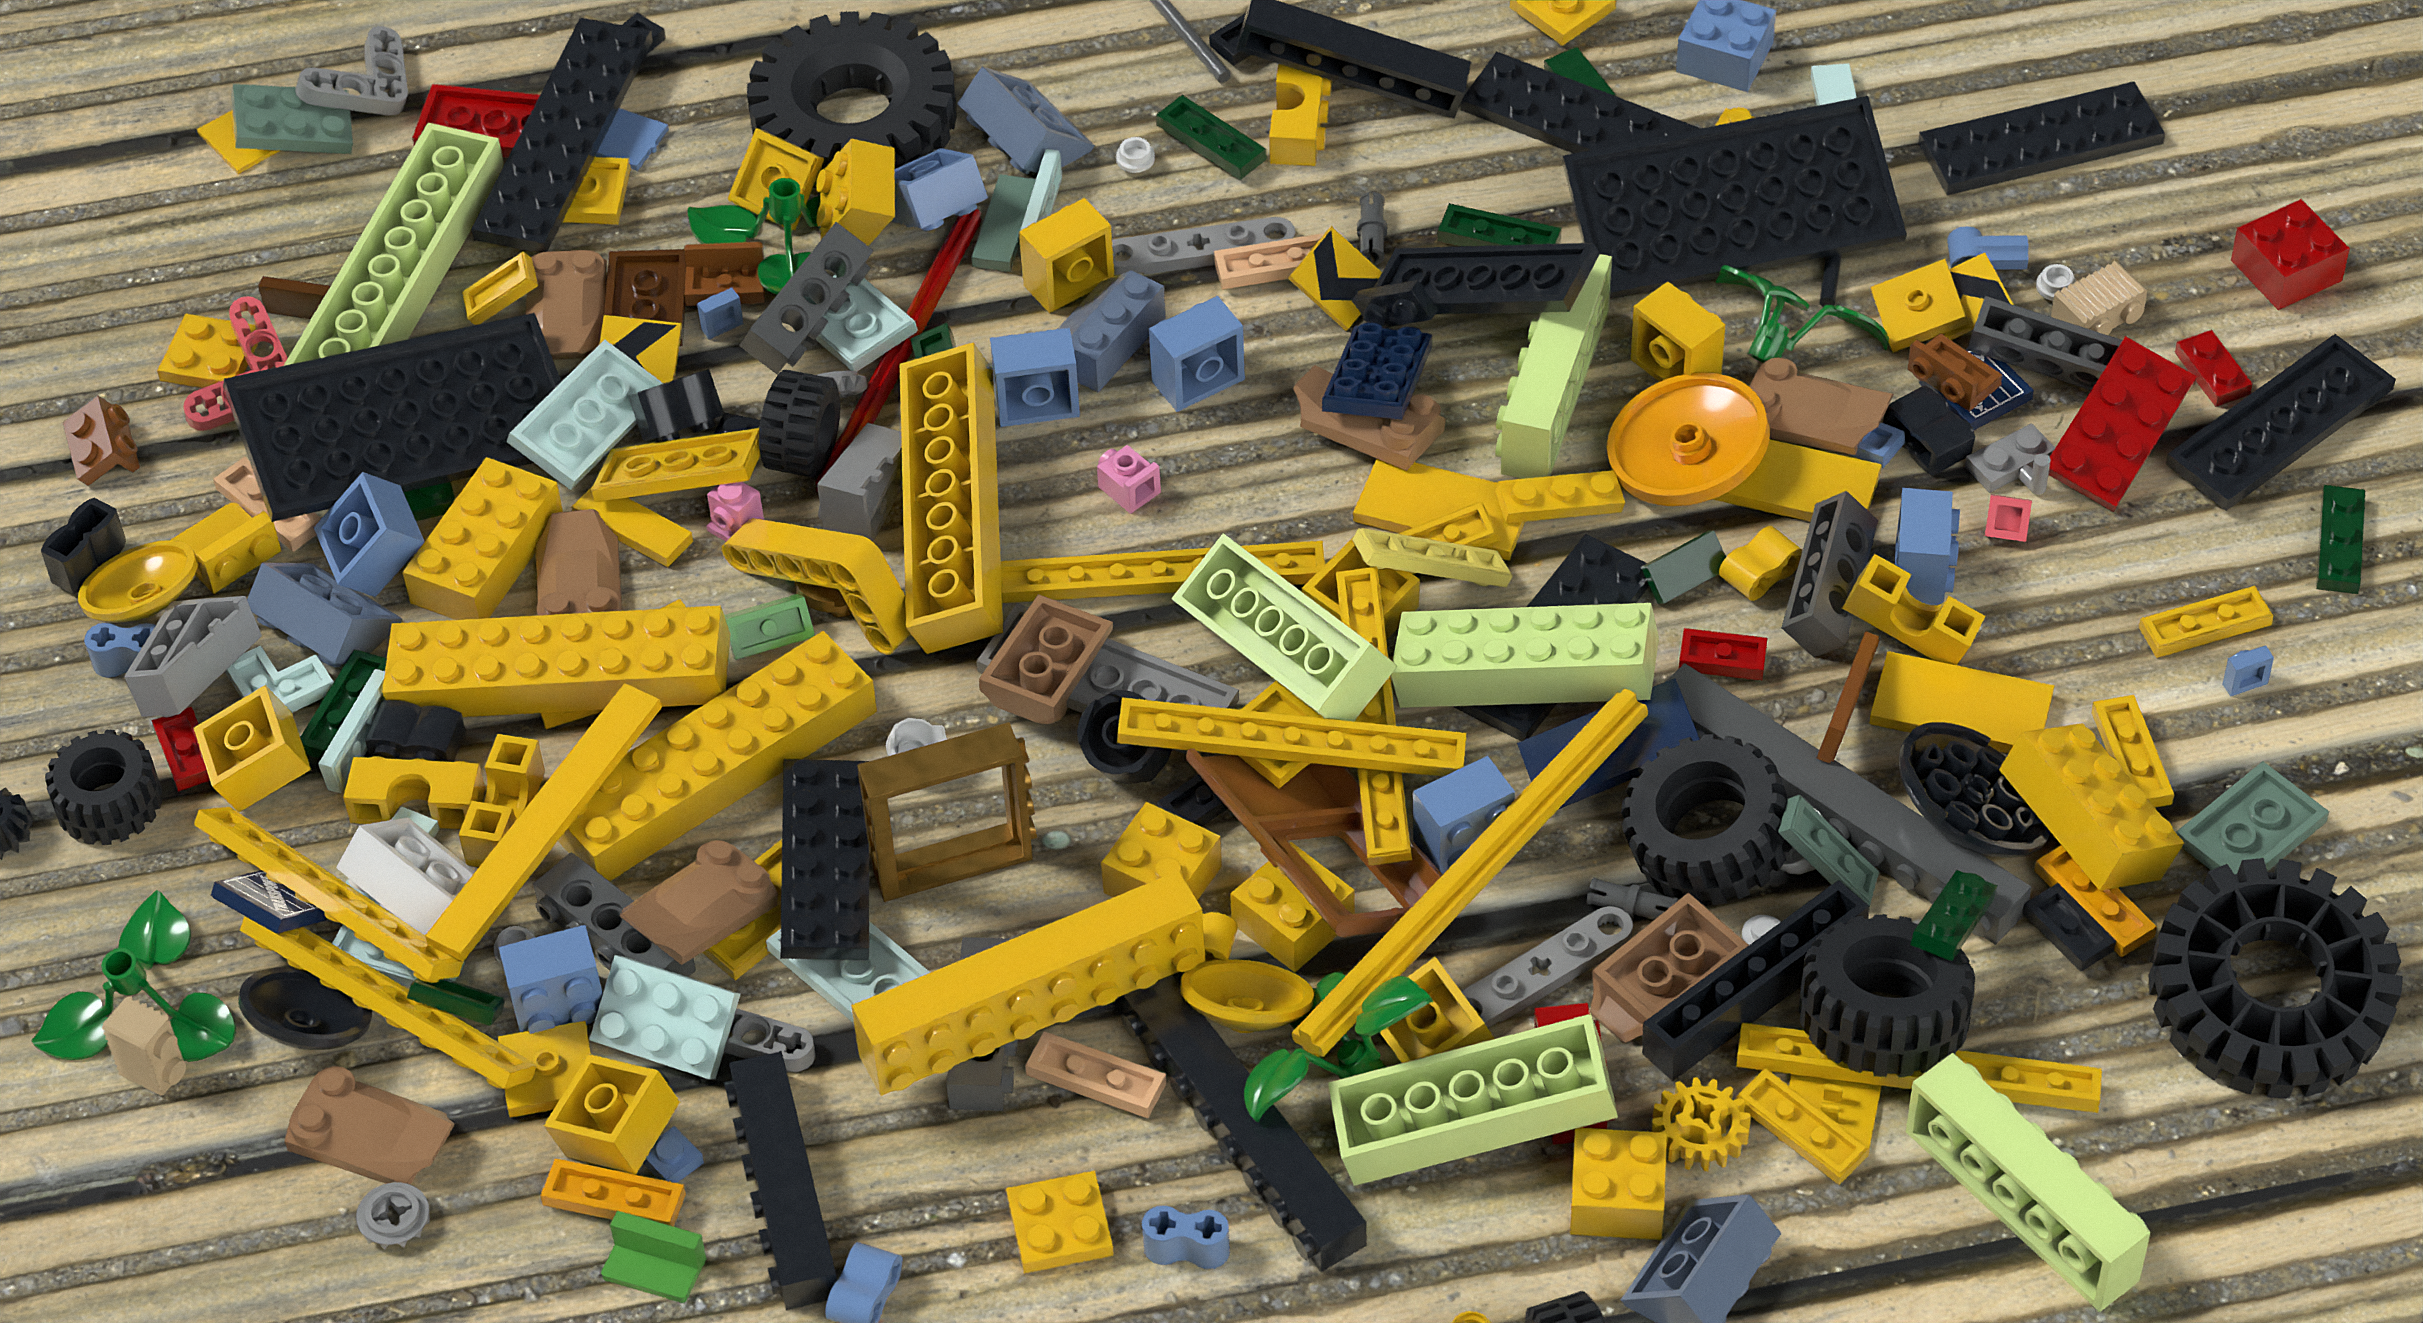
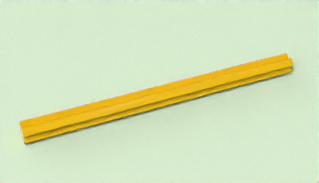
(1471, 872)

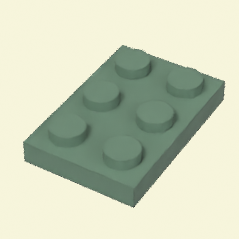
(281, 121)
(2253, 820)

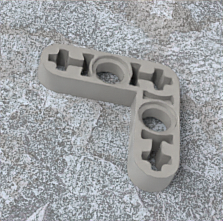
(370, 86)

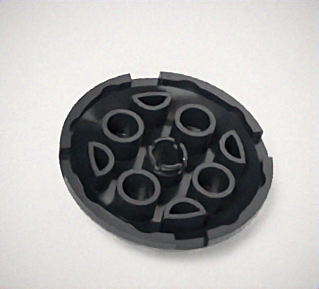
(1963, 793)

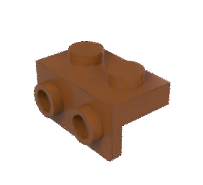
(722, 267)
(1953, 371)
(100, 440)

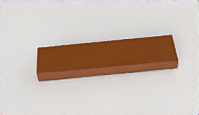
(1848, 697)

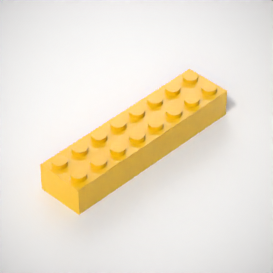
(950, 499)
(559, 660)
(720, 754)
(1029, 983)

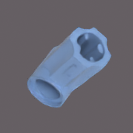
(2002, 251)

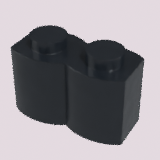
(676, 406)
(1931, 431)
(83, 544)
(415, 732)

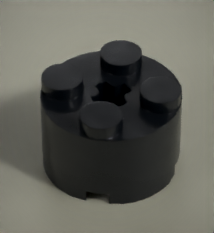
(1118, 761)

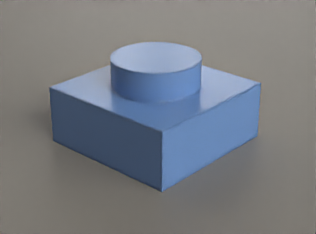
(720, 313)
(1880, 444)
(2247, 670)
(673, 1157)

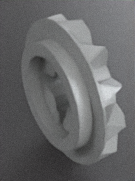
(848, 382)
(408, 1203)

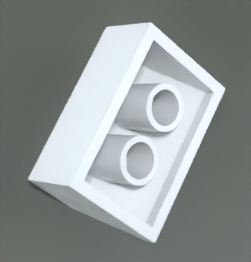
(404, 870)

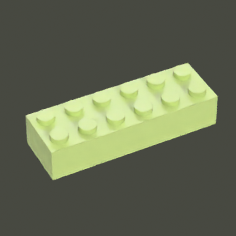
(1551, 379)
(1284, 632)
(1524, 655)
(1472, 1100)
(2027, 1181)

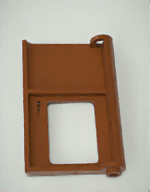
(1314, 805)

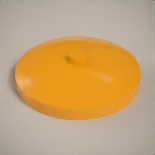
(1688, 439)

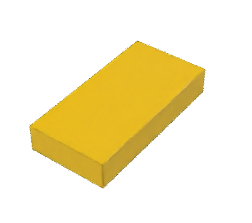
(500, 288)

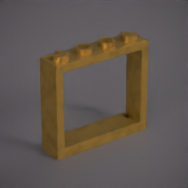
(960, 856)

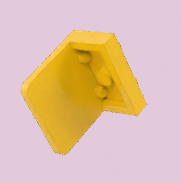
(230, 544)

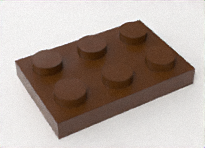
(647, 285)

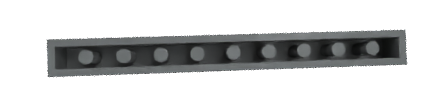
(1866, 816)

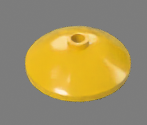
(138, 582)
(1246, 994)

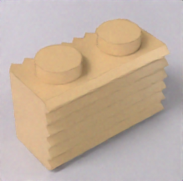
(2101, 300)
(144, 1046)

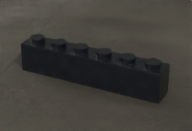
(1354, 56)
(1743, 985)
(783, 1180)

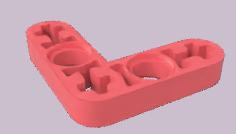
(246, 339)

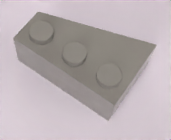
(862, 483)
(189, 652)

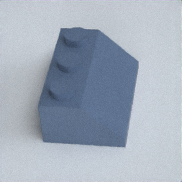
(1021, 120)
(1113, 325)
(318, 611)
(1703, 1261)

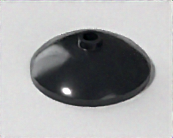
(300, 1010)

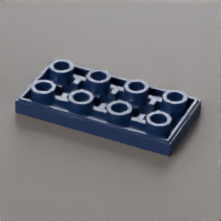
(1377, 371)
(1665, 725)

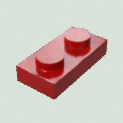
(2214, 367)
(1724, 653)
(181, 748)

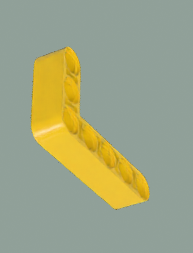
(831, 561)

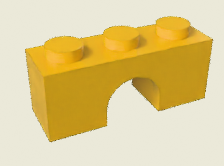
(1296, 124)
(1937, 631)
(513, 780)
(382, 785)

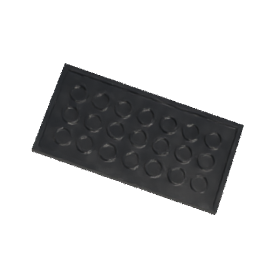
(1736, 196)
(394, 410)

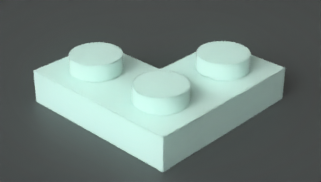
(294, 686)

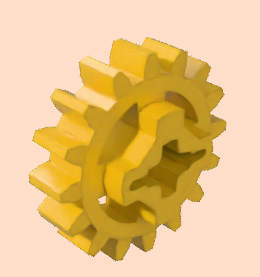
(1701, 1122)

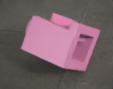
(1123, 472)
(732, 507)

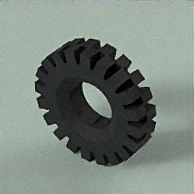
(874, 57)
(2263, 1041)

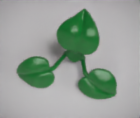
(737, 223)
(1772, 336)
(151, 936)
(1284, 1071)

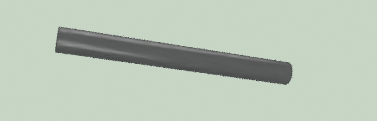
(1192, 39)

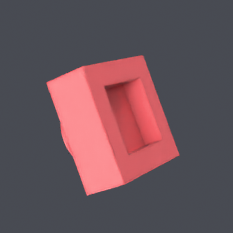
(2008, 517)

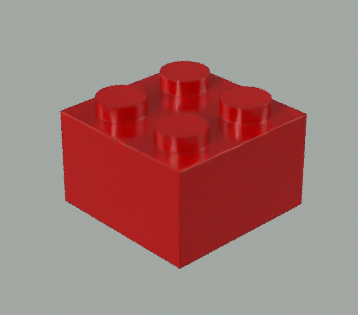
(2290, 254)

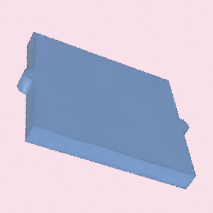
(632, 138)

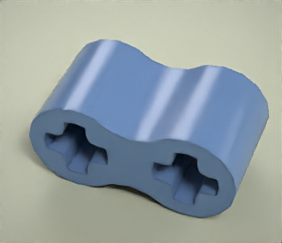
(114, 647)
(1186, 1237)
(863, 1285)

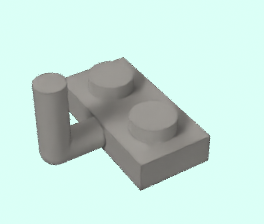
(2019, 455)

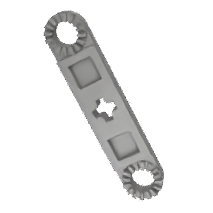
(1177, 251)
(1565, 956)

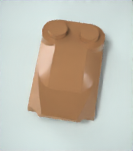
(569, 301)
(1815, 408)
(1386, 439)
(578, 565)
(1044, 660)
(703, 902)
(1660, 966)
(365, 1128)

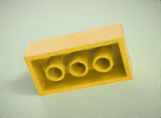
(482, 542)
(2091, 806)

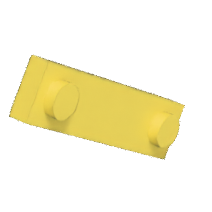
(1432, 557)

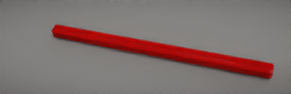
(920, 311)

